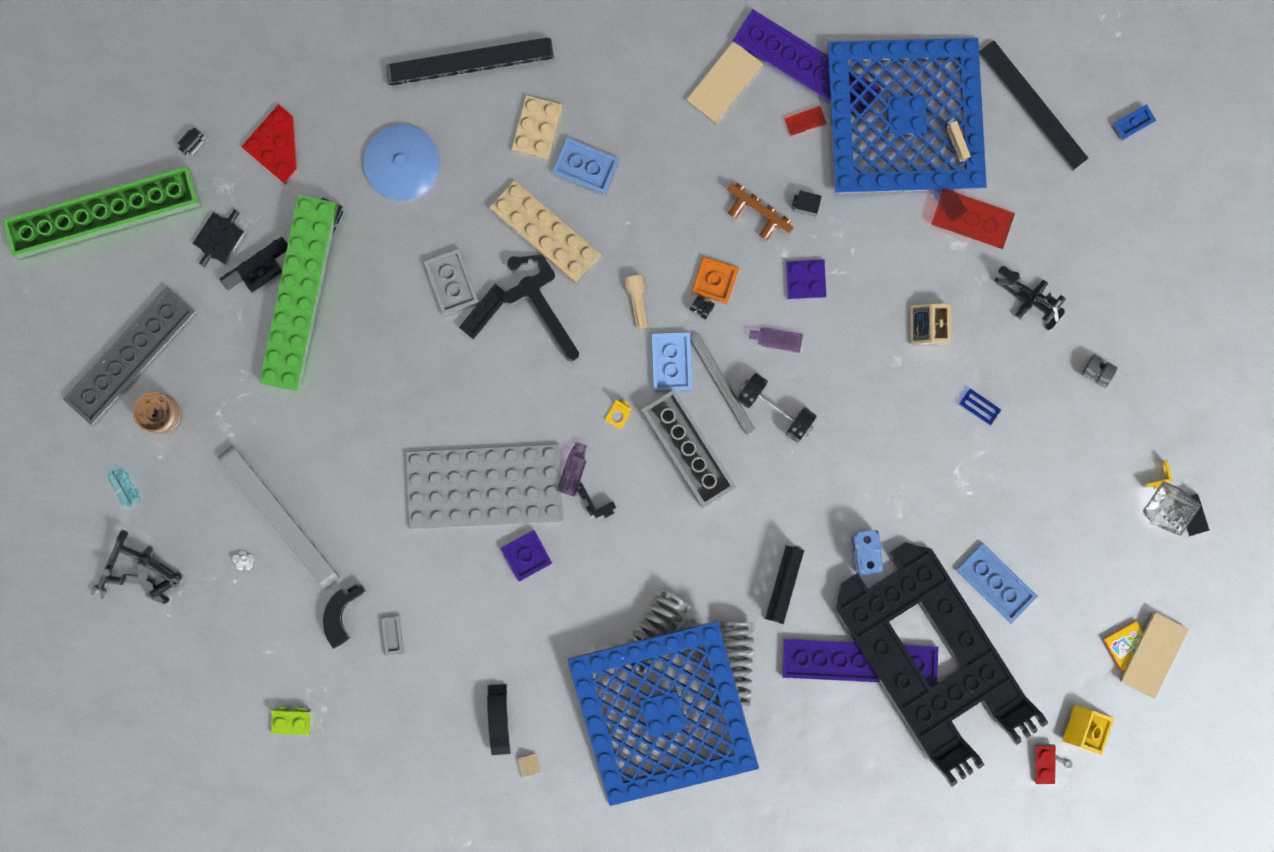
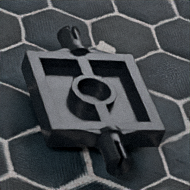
(219, 238)

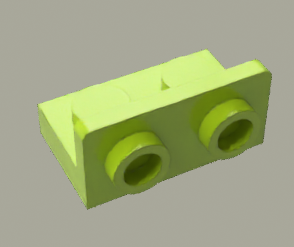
(291, 722)

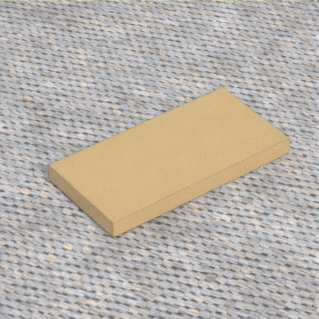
(724, 82)
(1154, 655)

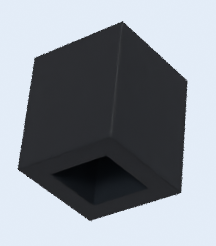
(807, 203)

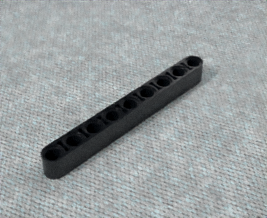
(469, 61)

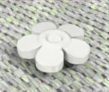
(243, 560)

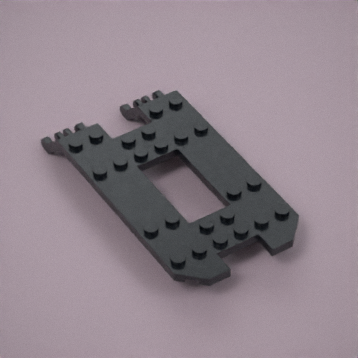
(982, 671)

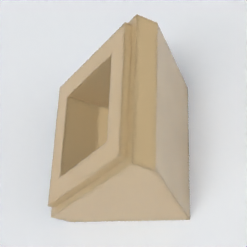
(528, 765)

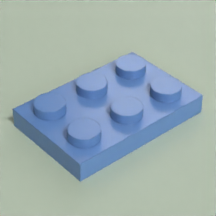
(585, 166)

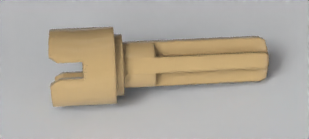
(635, 287)

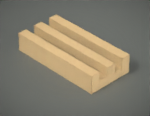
(958, 141)

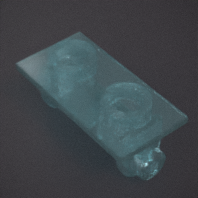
(120, 480)

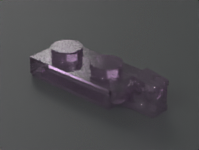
(777, 339)
(573, 470)

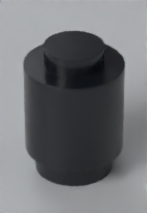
(190, 141)

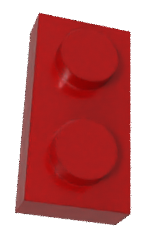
(1045, 763)

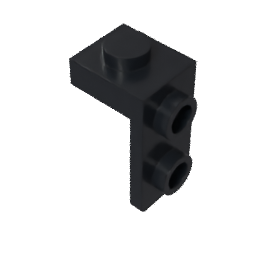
(606, 510)

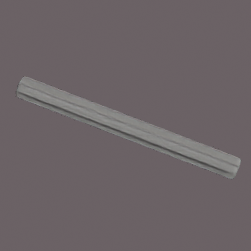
(722, 383)

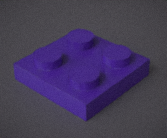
(806, 279)
(526, 555)

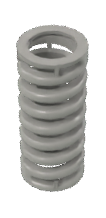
(651, 631)
(739, 655)

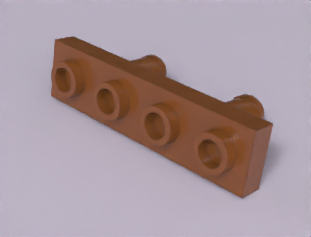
(744, 200)

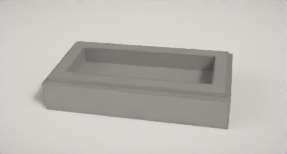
(392, 635)

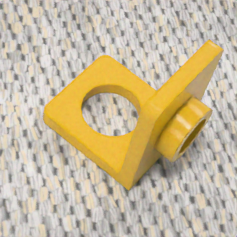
(624, 408)
(1167, 473)

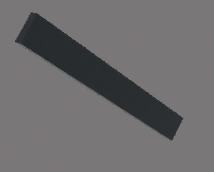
(1033, 105)

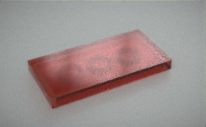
(972, 218)

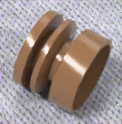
(146, 411)

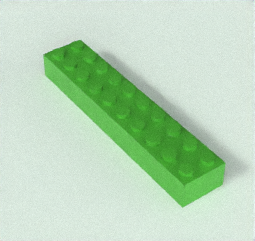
(101, 212)
(299, 293)

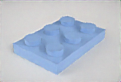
(671, 362)

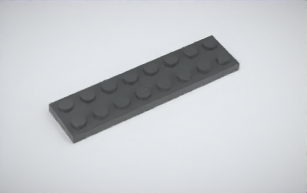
(129, 356)

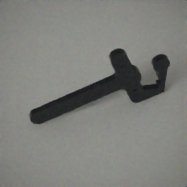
(529, 288)

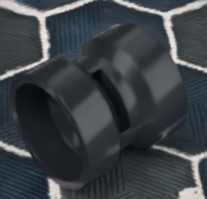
(702, 307)

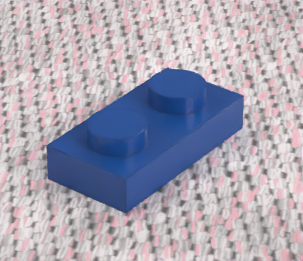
(1134, 122)

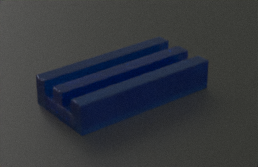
(993, 415)

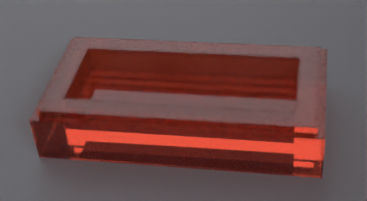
(805, 121)

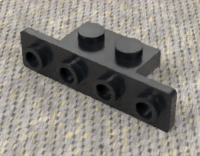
(258, 268)

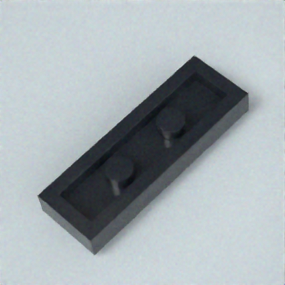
(483, 312)

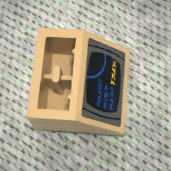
(930, 324)

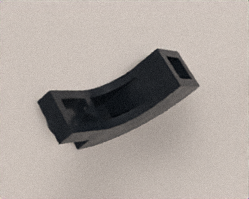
(332, 618)
(498, 719)

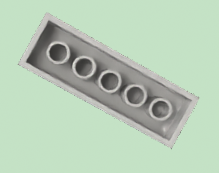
(688, 448)

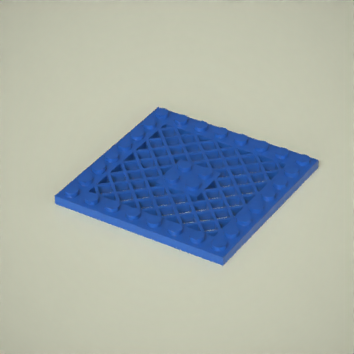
(905, 114)
(663, 713)

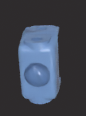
(867, 555)

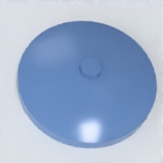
(401, 162)

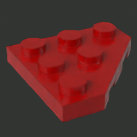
(275, 144)

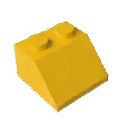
(1088, 729)

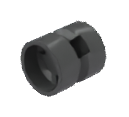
(1099, 371)

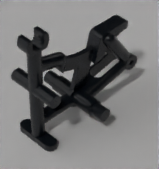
(1032, 297)
(144, 563)

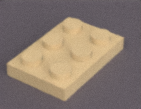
(537, 127)

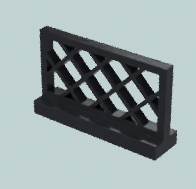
(784, 584)

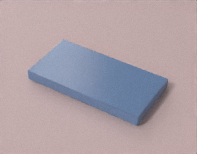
(996, 583)

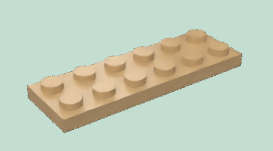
(545, 231)

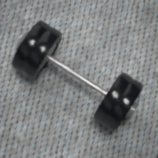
(752, 390)

